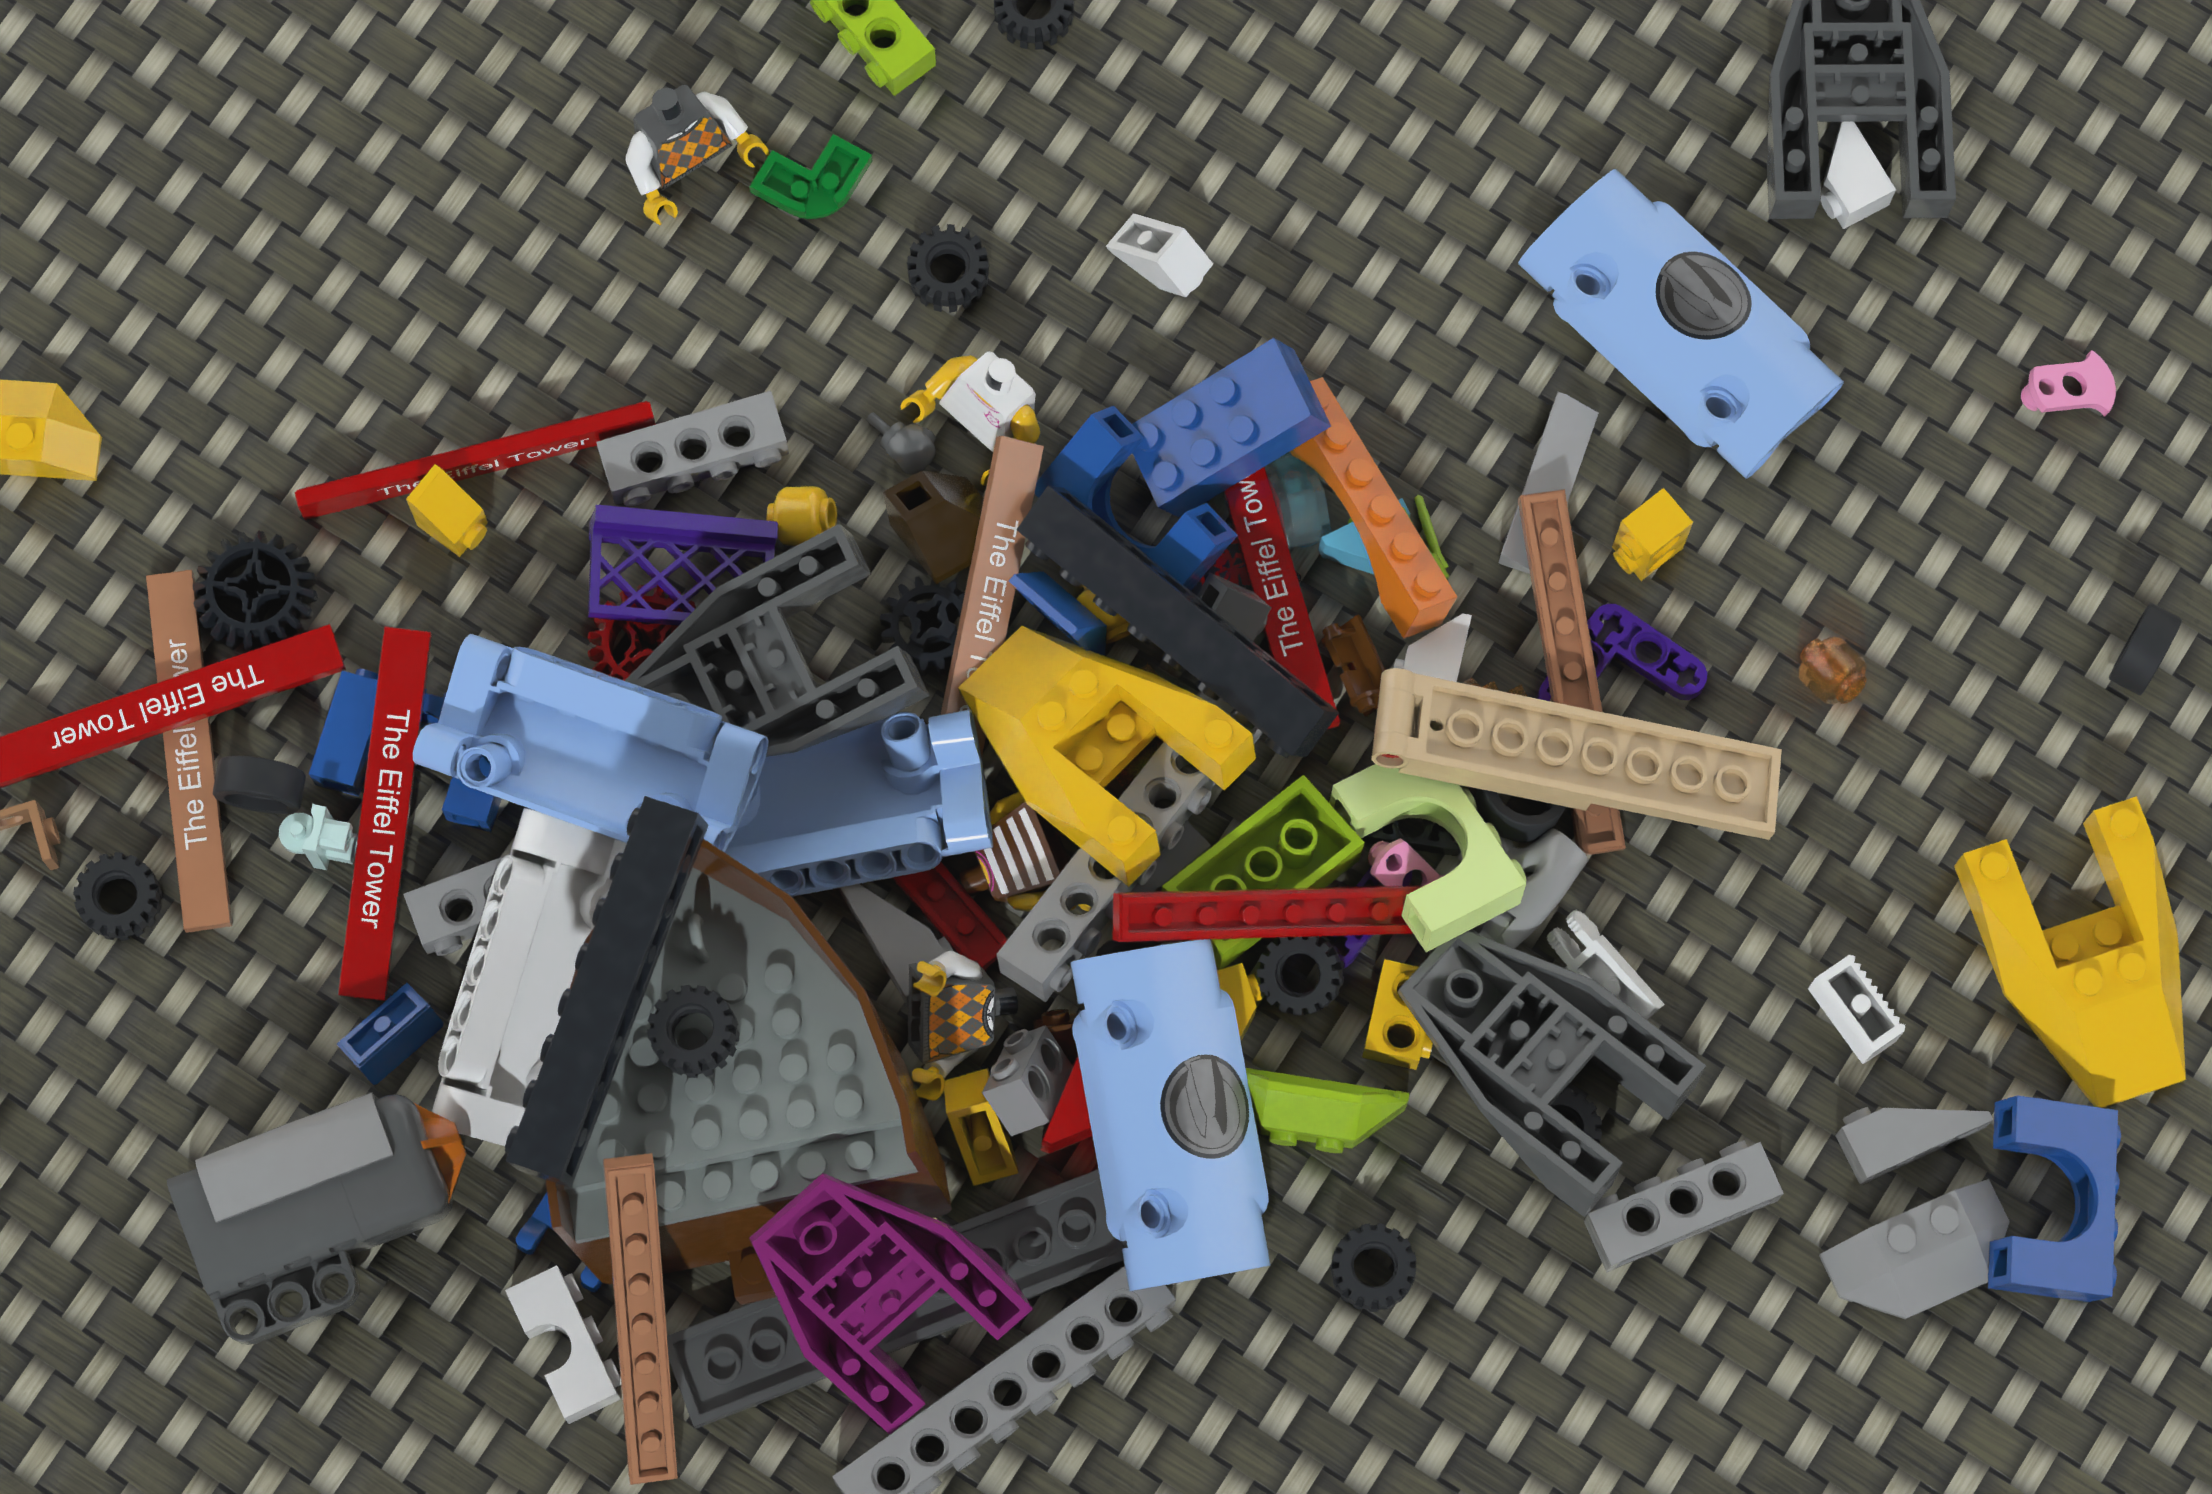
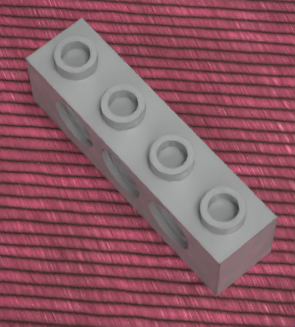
(708, 428)
(433, 902)
(1621, 1245)

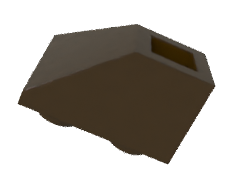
(936, 520)

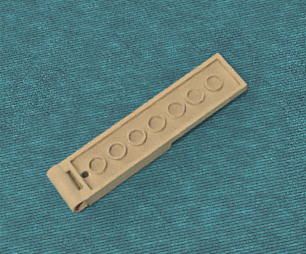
(1573, 755)

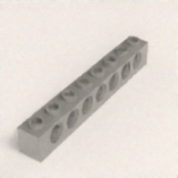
(1049, 971)
(1013, 1367)

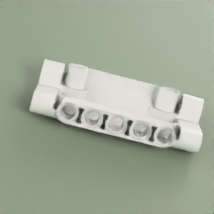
(518, 971)

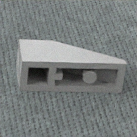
(892, 935)
(1898, 1136)

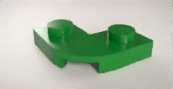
(813, 191)

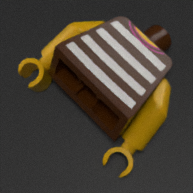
(1023, 857)

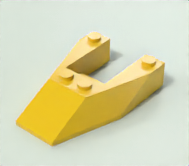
(1076, 720)
(2100, 985)

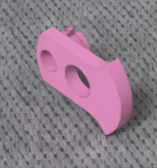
(2048, 394)
(1401, 861)

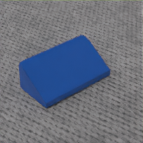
(390, 1034)

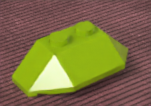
(1319, 1110)

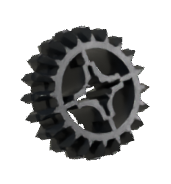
(255, 555)

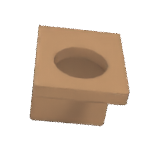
(44, 829)

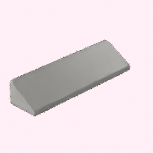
(1553, 466)

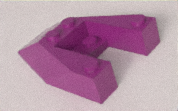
(856, 1269)

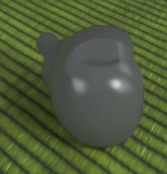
(908, 445)

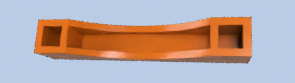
(1404, 568)

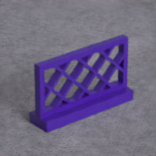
(674, 533)

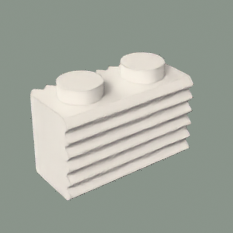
(1856, 1009)

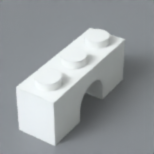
(549, 1304)

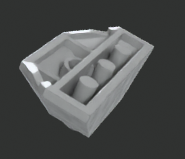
(1921, 1253)

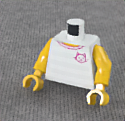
(983, 398)

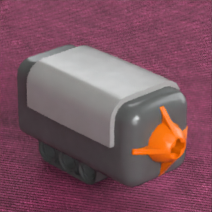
(306, 1198)

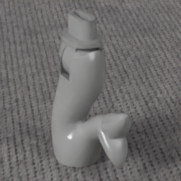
(1554, 866)

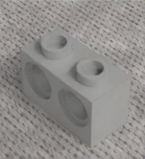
(1027, 1080)

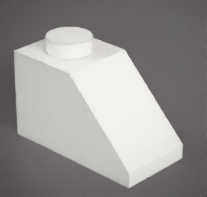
(1854, 179)
(1161, 254)
(1438, 652)

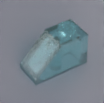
(1299, 501)

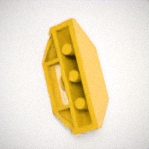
(45, 433)

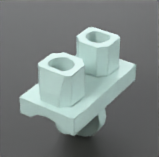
(319, 837)

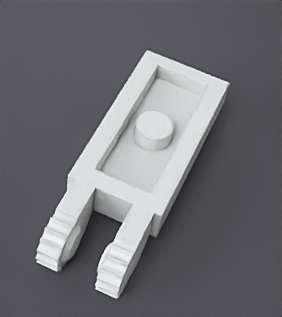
(1603, 964)

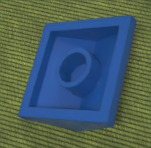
(1062, 610)

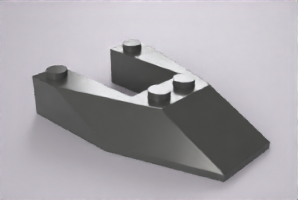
(1859, 67)
(747, 666)
(1519, 1037)

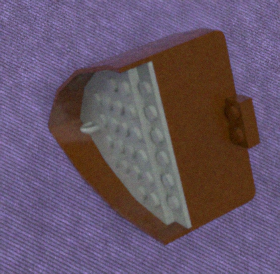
(800, 1097)

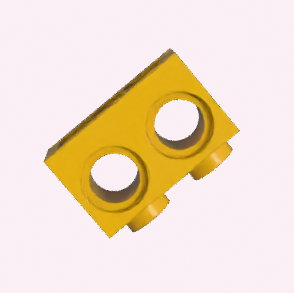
(1651, 535)
(1391, 1013)

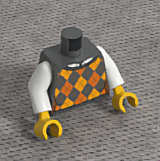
(678, 137)
(951, 1016)

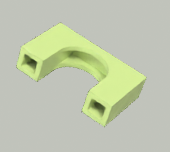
(1476, 889)

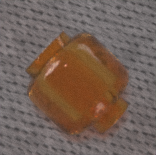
(1832, 670)

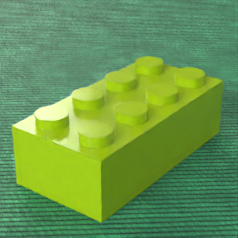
(1283, 845)

